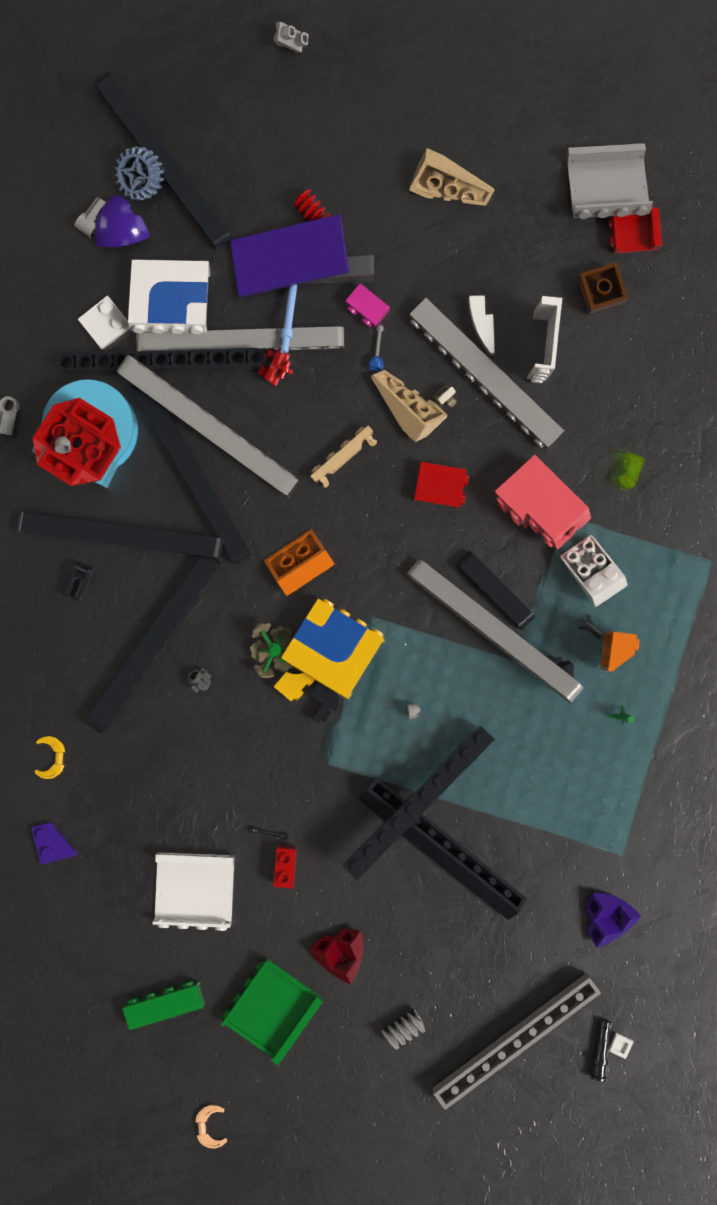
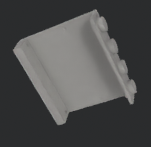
(608, 181)

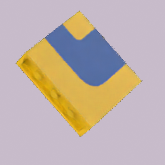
(333, 648)

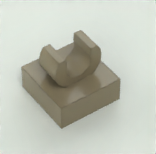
(444, 395)

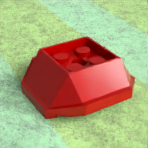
(77, 420)

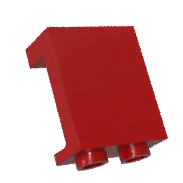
(441, 485)

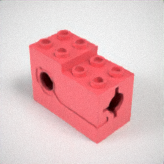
(544, 501)

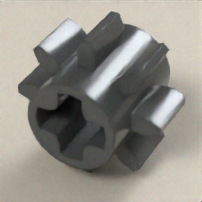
(199, 680)

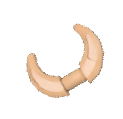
(202, 1136)

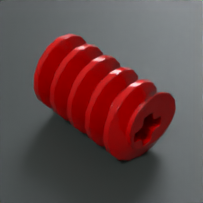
(308, 207)

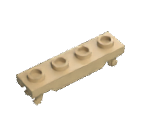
(338, 459)

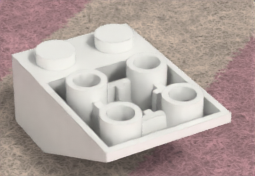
(594, 570)

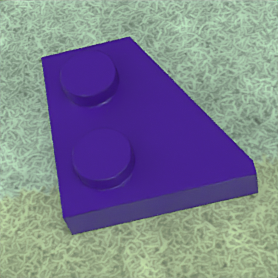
(51, 844)

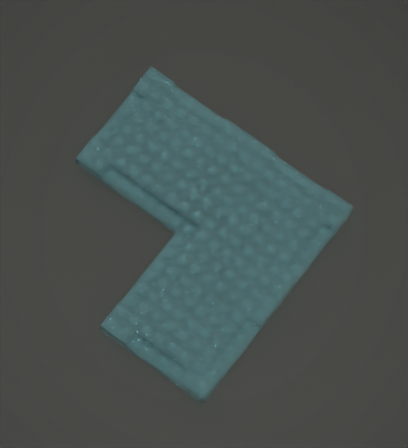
(550, 758)

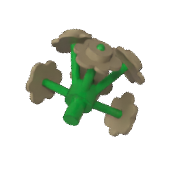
(262, 649)

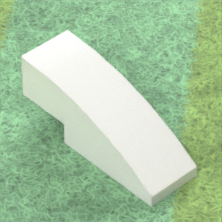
(482, 323)

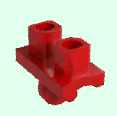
(278, 367)

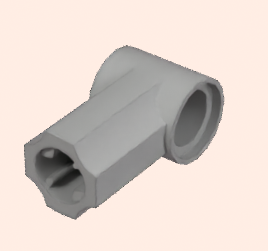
(87, 221)
(8, 418)

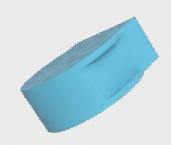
(111, 403)

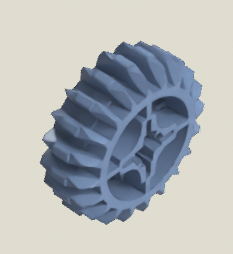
(145, 165)

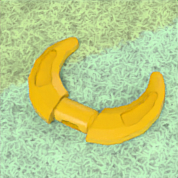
(56, 768)

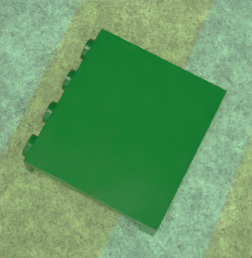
(272, 1010)

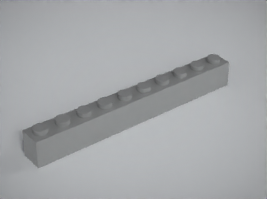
(485, 373)
(515, 1041)

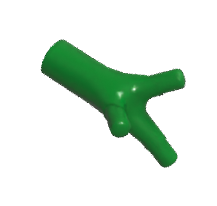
(622, 716)

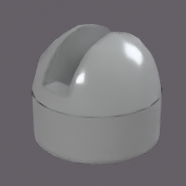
(62, 445)
(412, 711)

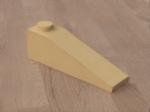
(445, 179)
(411, 411)

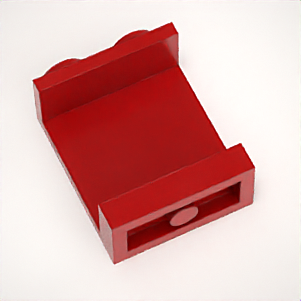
(635, 232)

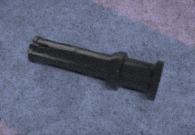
(600, 1060)

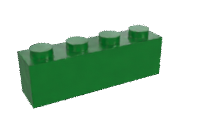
(163, 1005)

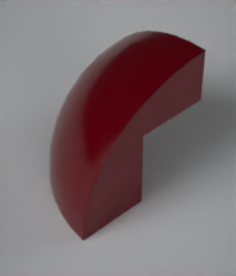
(340, 954)

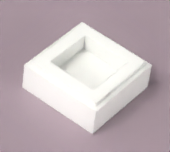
(620, 1045)

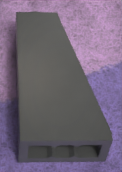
(360, 269)

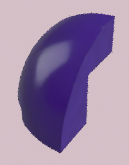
(119, 225)
(609, 918)

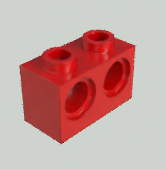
(285, 866)

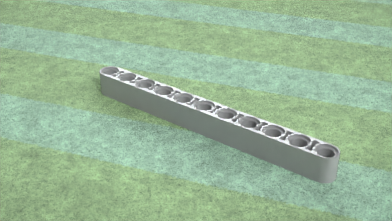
(265, 339)
(207, 425)
(495, 631)

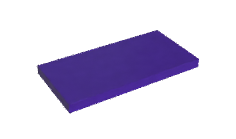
(290, 256)

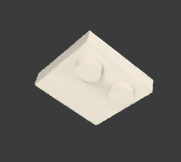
(104, 322)

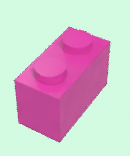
(367, 306)

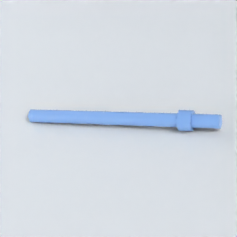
(286, 332)

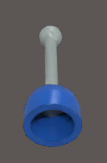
(376, 362)

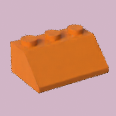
(299, 562)
(617, 649)

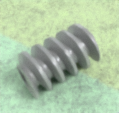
(404, 1030)

